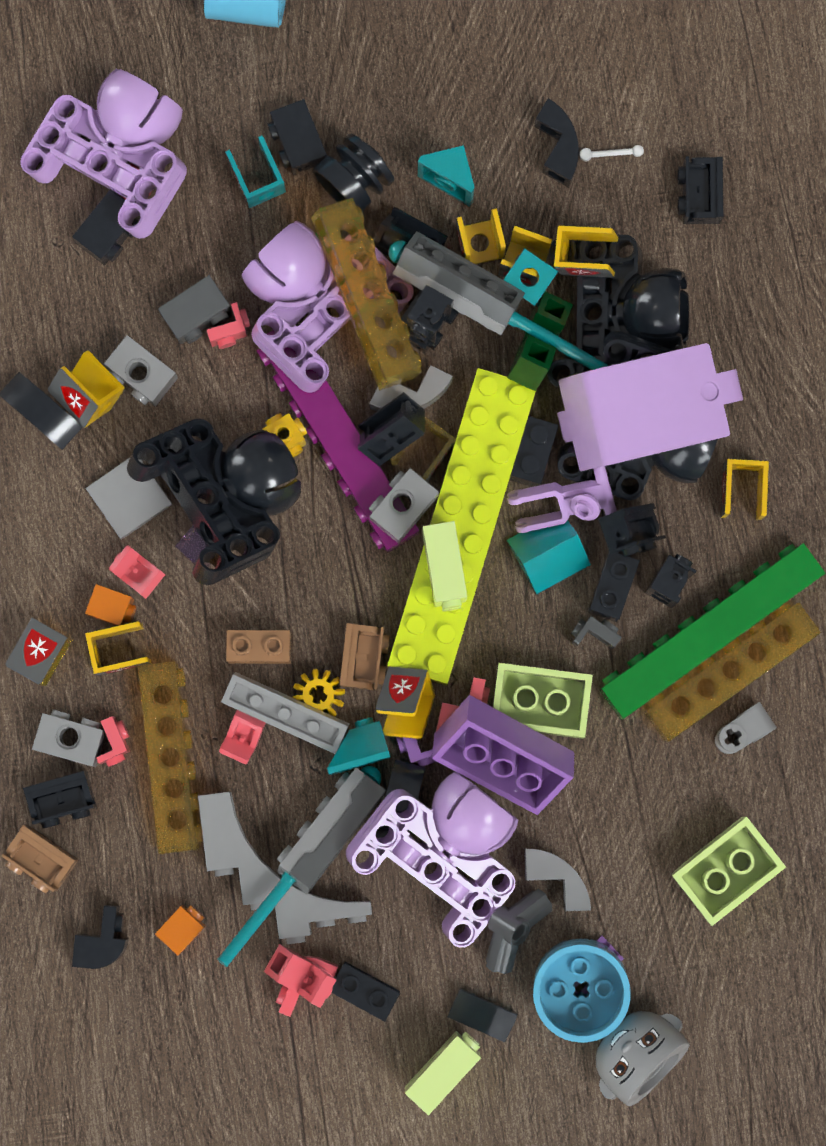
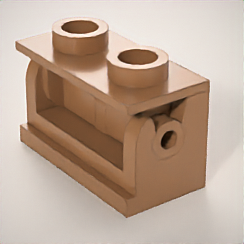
(258, 647)
(363, 657)
(39, 859)

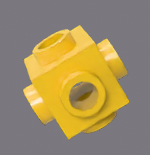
(296, 431)

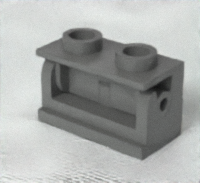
(195, 310)

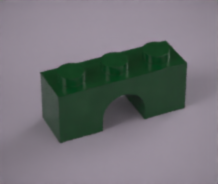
(534, 355)

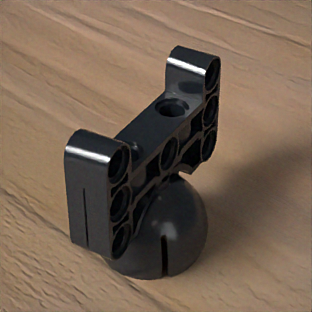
(639, 304)
(680, 464)
(233, 483)

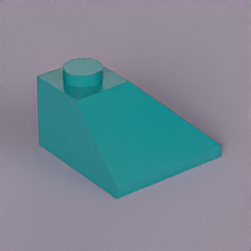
(360, 747)

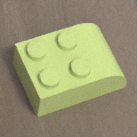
(544, 698)
(728, 870)

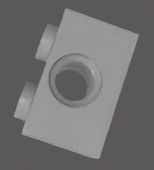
(132, 355)
(397, 523)
(50, 738)

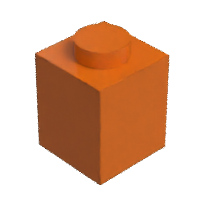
(111, 606)
(181, 928)

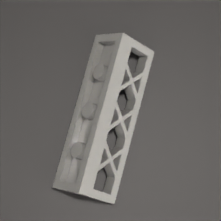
(285, 713)

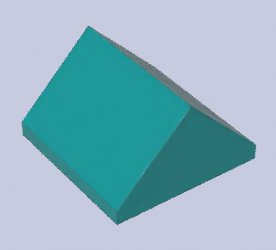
(449, 173)
(549, 555)

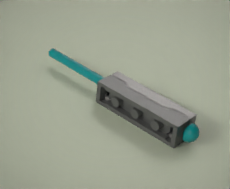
(473, 291)
(317, 846)

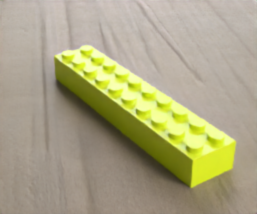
(473, 499)

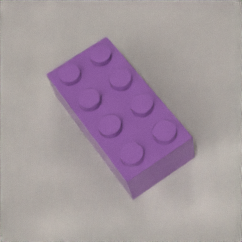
(503, 755)

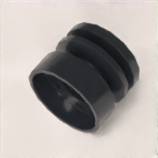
(358, 170)

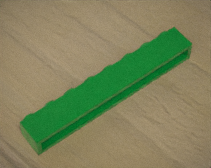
(712, 631)

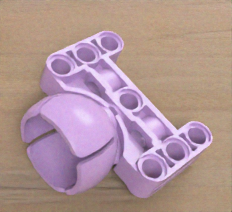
(124, 128)
(299, 282)
(465, 826)

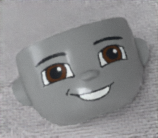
(639, 1055)

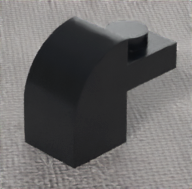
(102, 950)

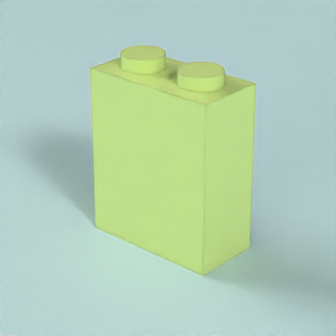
(445, 565)
(443, 1071)

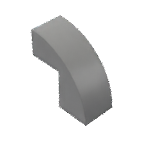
(431, 389)
(547, 866)

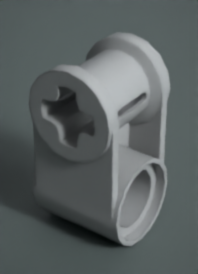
(748, 728)

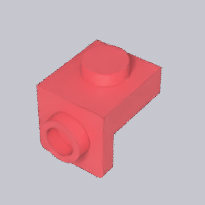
(227, 334)
(136, 571)
(116, 734)
(242, 737)

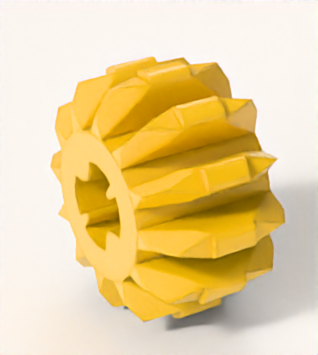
(328, 691)

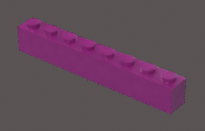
(340, 441)

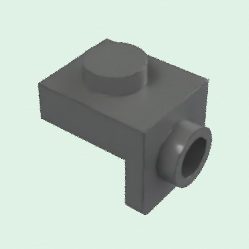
(603, 631)

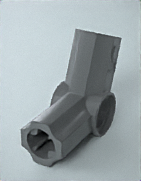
(512, 927)

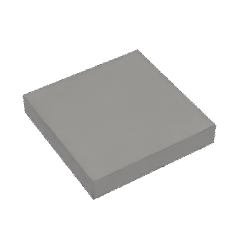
(126, 501)

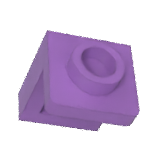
(411, 747)

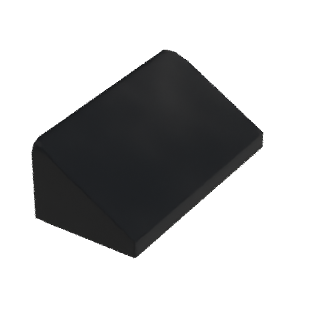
(482, 1015)

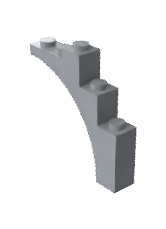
(228, 848)

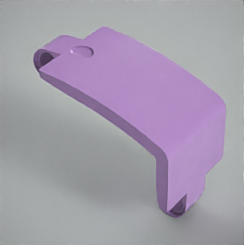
(646, 406)

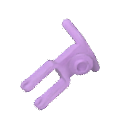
(577, 499)

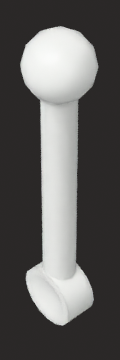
(586, 154)

